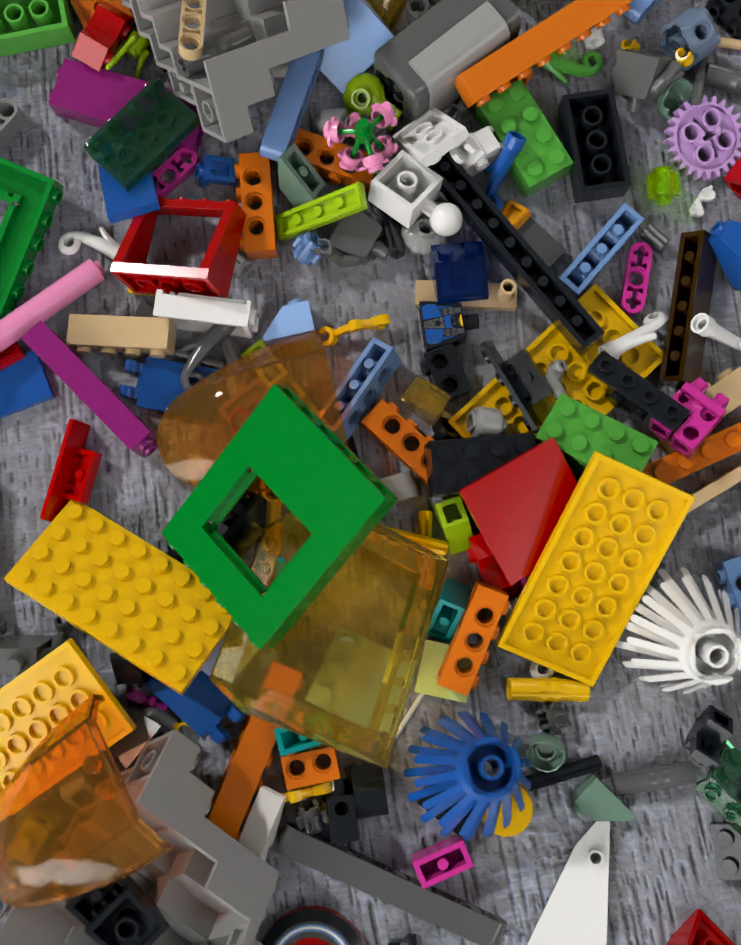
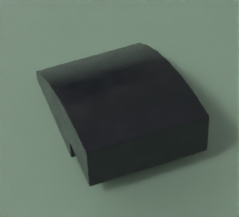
(119, 914)

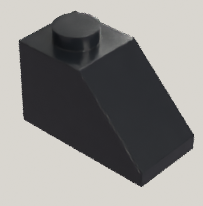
(127, 673)

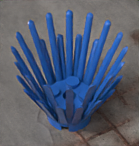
(463, 774)

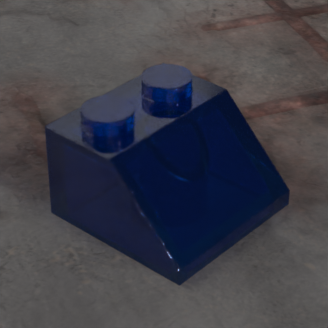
(459, 272)

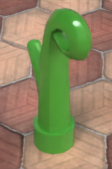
(560, 65)

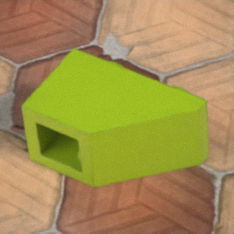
(454, 524)

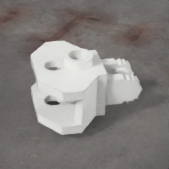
(477, 151)

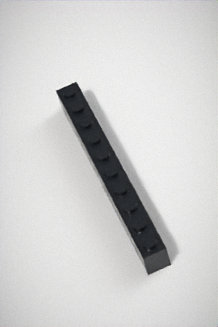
(518, 256)

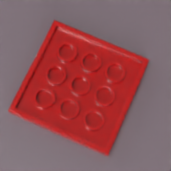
(521, 506)

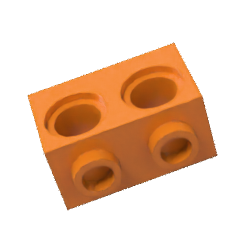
(313, 771)

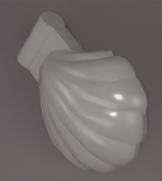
(421, 236)

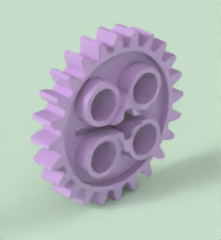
(686, 151)

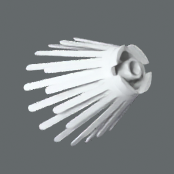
(698, 644)

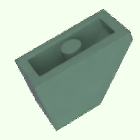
(298, 177)
(599, 802)

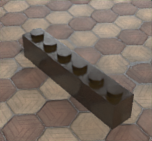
(690, 297)

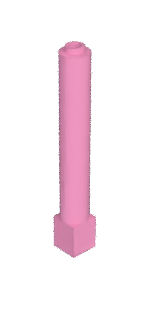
(50, 301)

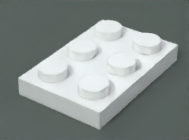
(431, 136)

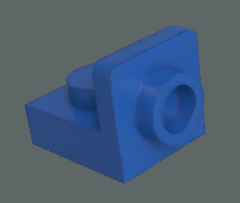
(215, 170)

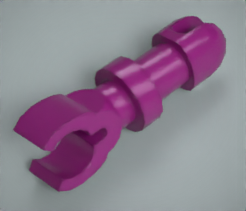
(143, 700)

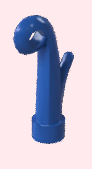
(500, 166)

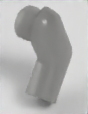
(554, 375)

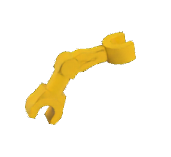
(374, 323)
(313, 790)

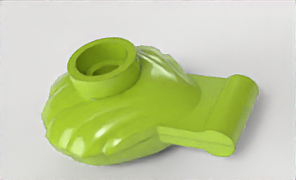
(363, 93)

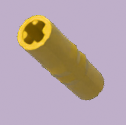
(547, 689)

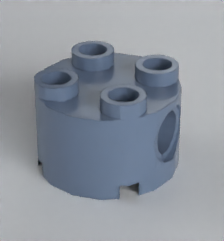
(692, 32)

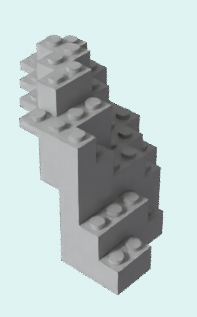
(242, 76)
(203, 887)

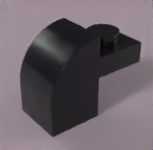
(708, 736)

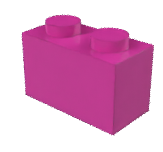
(441, 861)

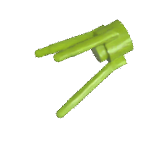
(134, 46)

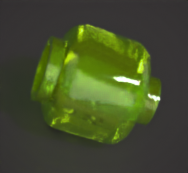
(663, 185)

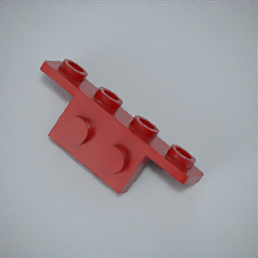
(73, 471)

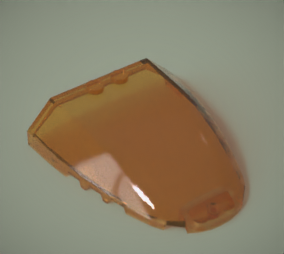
(215, 408)
(70, 818)

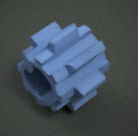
(305, 247)

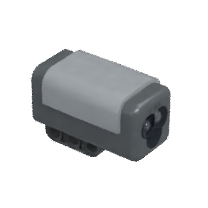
(437, 46)

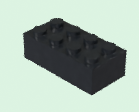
(595, 145)
(461, 461)

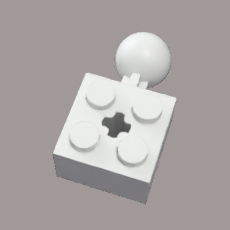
(409, 190)

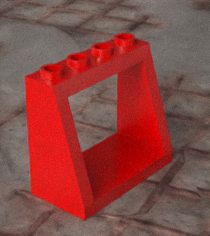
(217, 267)

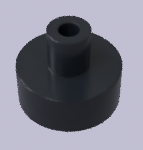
(443, 430)

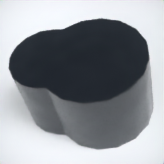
(369, 790)

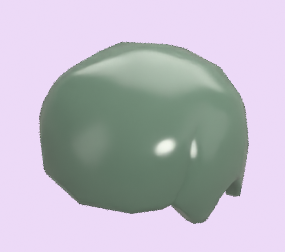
(673, 96)
(545, 752)

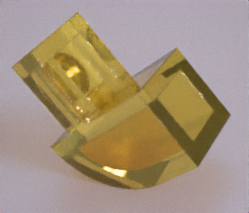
(425, 398)

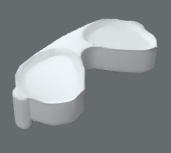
(706, 195)

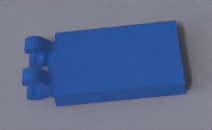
(125, 205)
(157, 382)
(24, 385)
(200, 706)

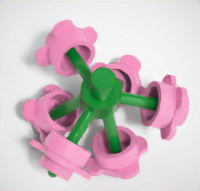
(362, 131)

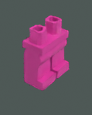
(700, 422)

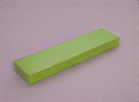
(321, 211)

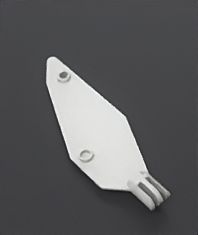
(580, 898)

